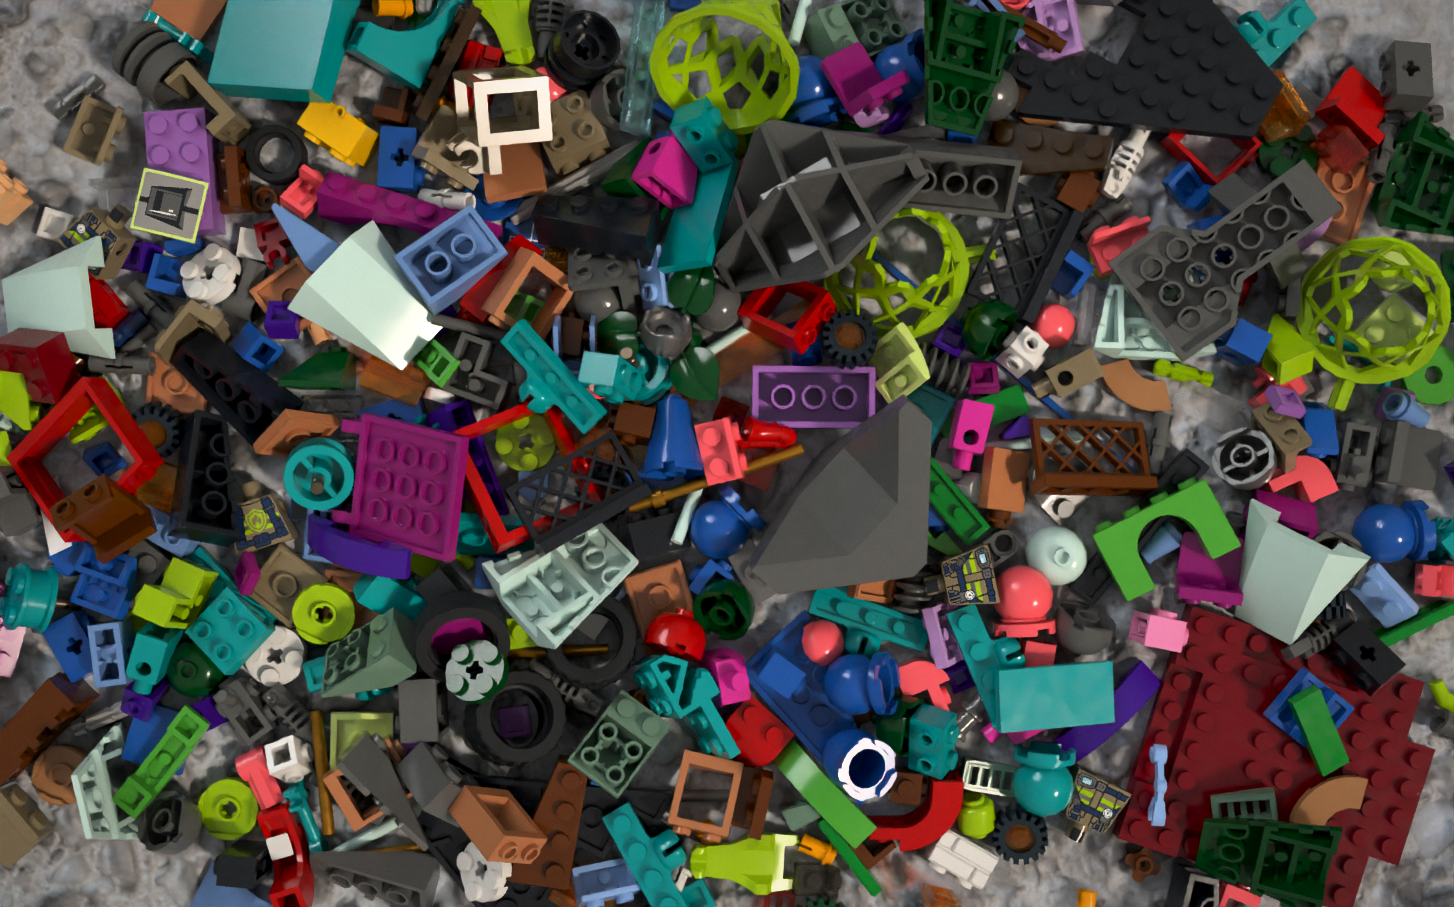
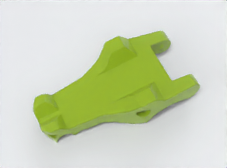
(512, 27)
(746, 861)

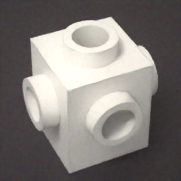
(1022, 352)
(289, 759)

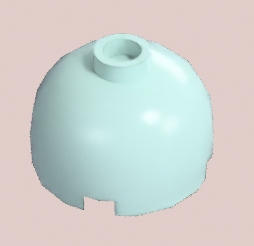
(1057, 554)

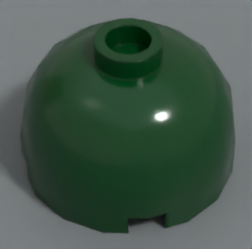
(987, 326)
(724, 609)
(193, 672)
(895, 728)

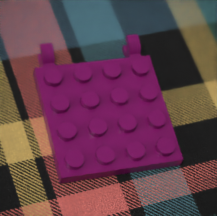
(406, 485)

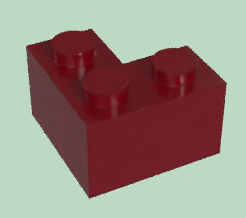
(42, 359)

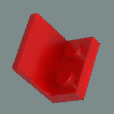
(1356, 105)

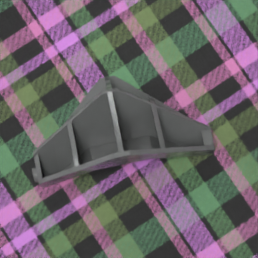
(810, 202)
(855, 509)

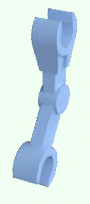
(1156, 809)

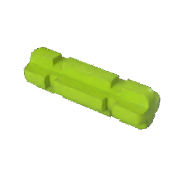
(1182, 372)

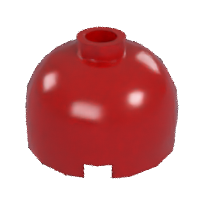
(677, 635)

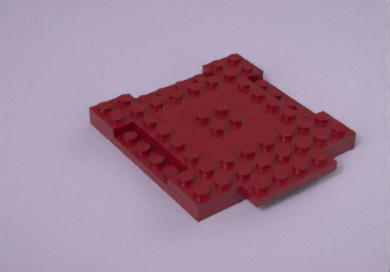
(1223, 743)

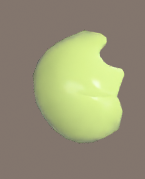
(1395, 283)

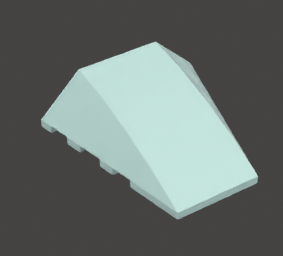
(58, 298)
(367, 300)
(1127, 332)
(1288, 576)
(561, 588)
(95, 792)

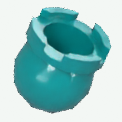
(1042, 779)

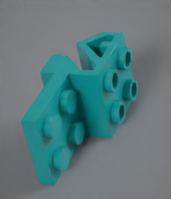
(230, 622)
(686, 694)

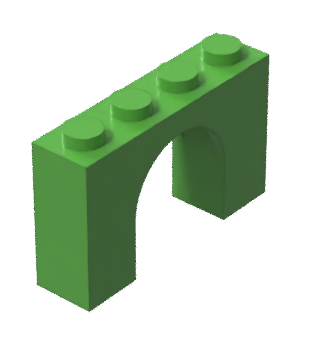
(1191, 503)

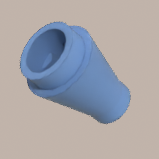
(1402, 407)
(1162, 542)

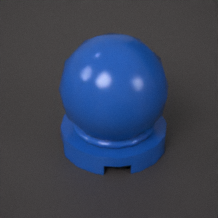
(907, 56)
(815, 96)
(723, 525)
(1395, 532)
(860, 683)
(859, 763)

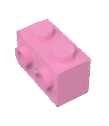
(1158, 629)

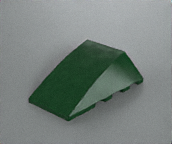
(964, 62)
(1418, 181)
(1270, 857)

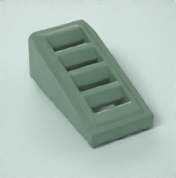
(982, 764)
(1242, 796)
(798, 813)

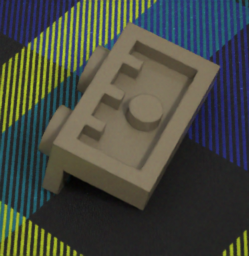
(1284, 433)

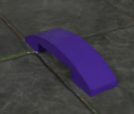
(356, 553)
(1129, 697)

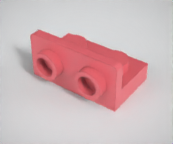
(1110, 242)
(720, 450)

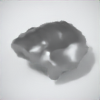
(665, 331)

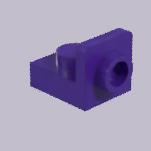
(142, 705)

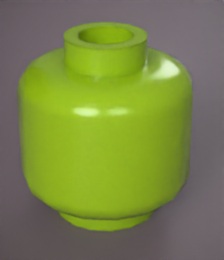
(976, 815)

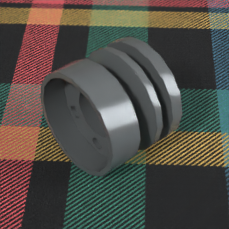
(146, 60)

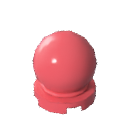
(1023, 602)

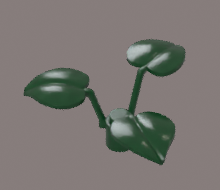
(699, 370)

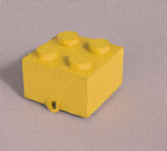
(340, 133)

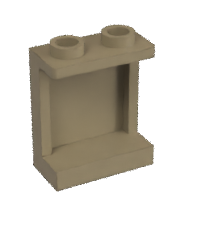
(230, 123)

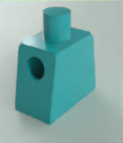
(151, 655)

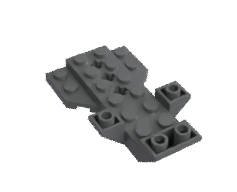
(1256, 233)

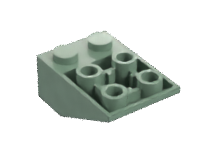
(852, 21)
(371, 656)
(619, 744)

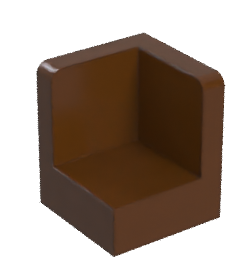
(395, 107)
(871, 851)

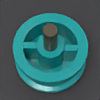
(654, 374)
(319, 473)
(32, 598)

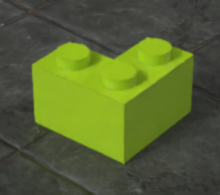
(179, 596)

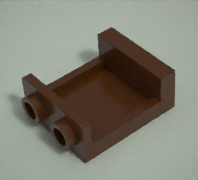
(104, 517)

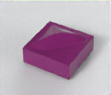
(983, 378)
(246, 573)

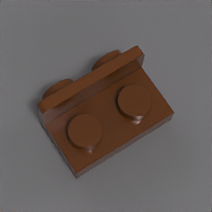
(234, 181)
(753, 800)

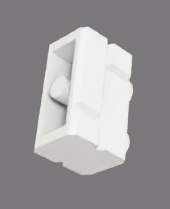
(963, 858)

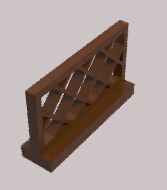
(1086, 482)

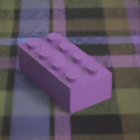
(185, 147)
(813, 396)

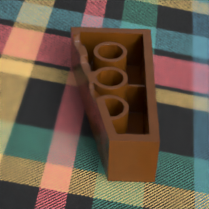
(41, 723)
(559, 820)

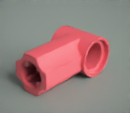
(253, 768)

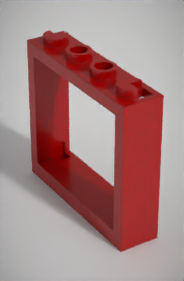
(59, 421)
(479, 496)

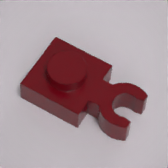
(272, 241)

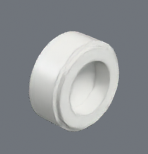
(439, 395)

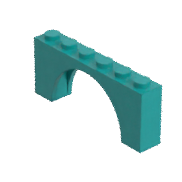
(405, 53)

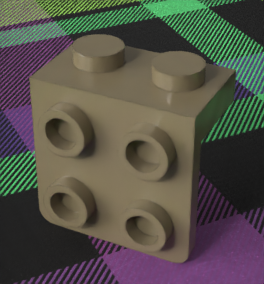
(94, 130)
(575, 133)
(435, 154)
(187, 324)
(20, 825)

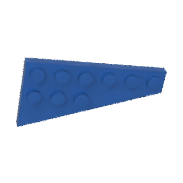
(809, 712)

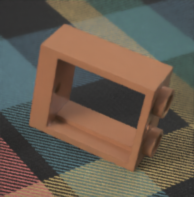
(511, 281)
(709, 764)
(344, 799)
(497, 825)

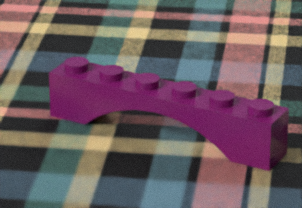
(356, 202)

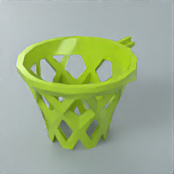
(759, 105)
(957, 279)
(1333, 358)

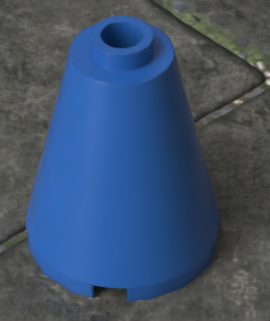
(673, 442)

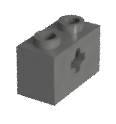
(1406, 76)

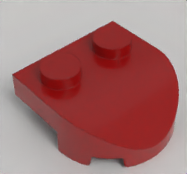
(757, 733)

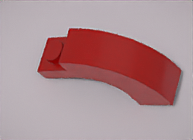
(478, 294)
(928, 820)
(292, 874)

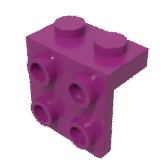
(858, 80)
(1208, 579)

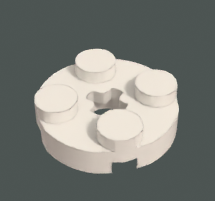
(197, 271)
(294, 654)
(481, 884)

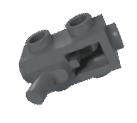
(1353, 463)
(241, 704)

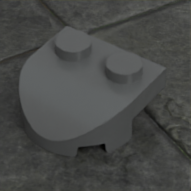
(1057, 507)

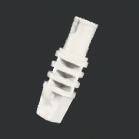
(1123, 163)

